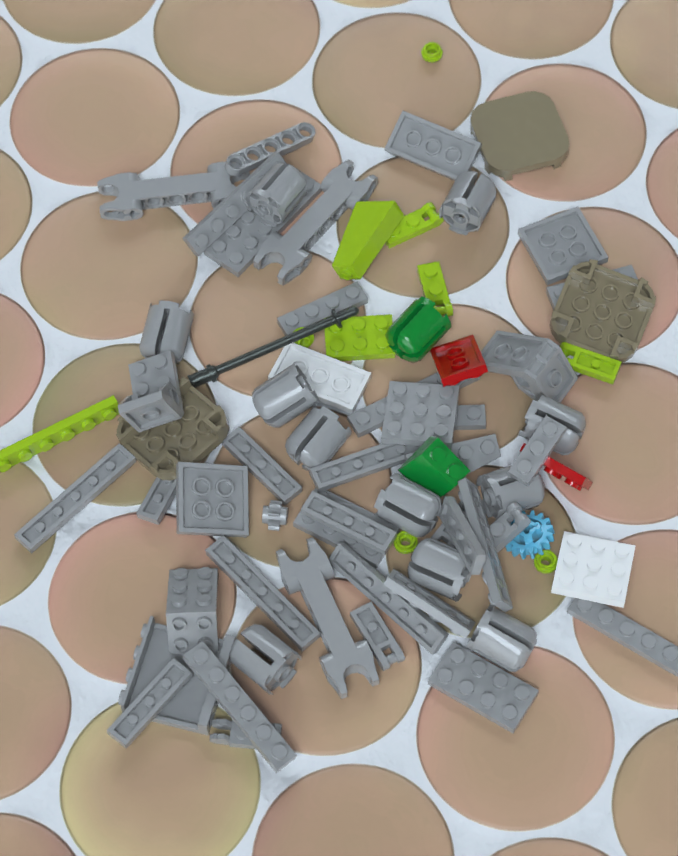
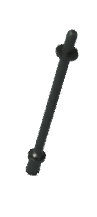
(212, 372)

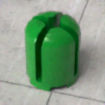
(417, 330)

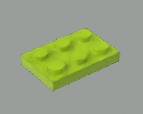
(359, 338)

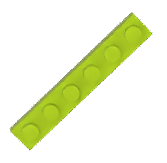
(58, 432)

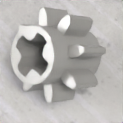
(275, 515)

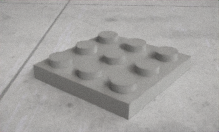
(560, 243)
(419, 412)
(212, 499)

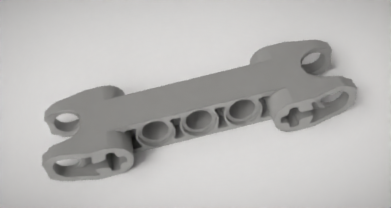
(137, 195)
(293, 247)
(343, 654)

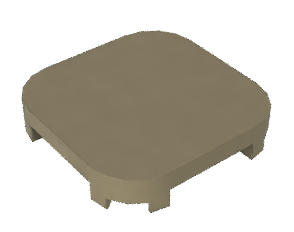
(519, 134)
(602, 311)
(182, 440)

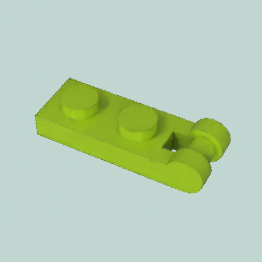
(414, 225)
(434, 286)
(591, 363)

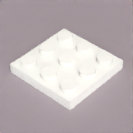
(593, 569)

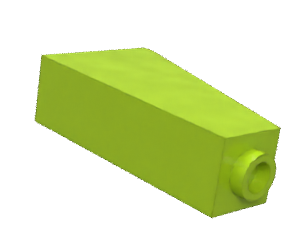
(365, 236)

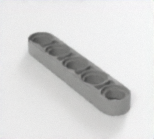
(274, 141)

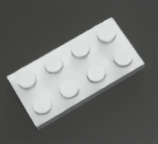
(332, 379)

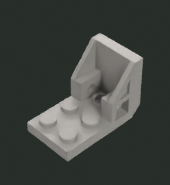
(532, 362)
(155, 393)

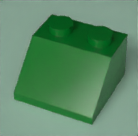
(434, 467)

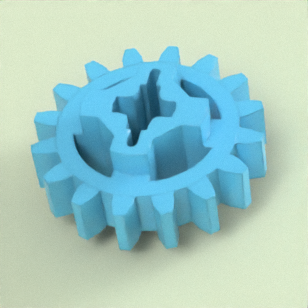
(533, 537)

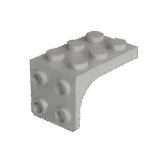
(192, 609)

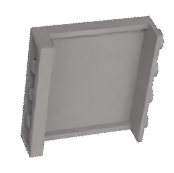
(194, 704)

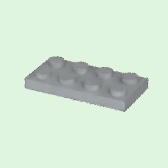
(432, 146)
(333, 537)
(483, 687)

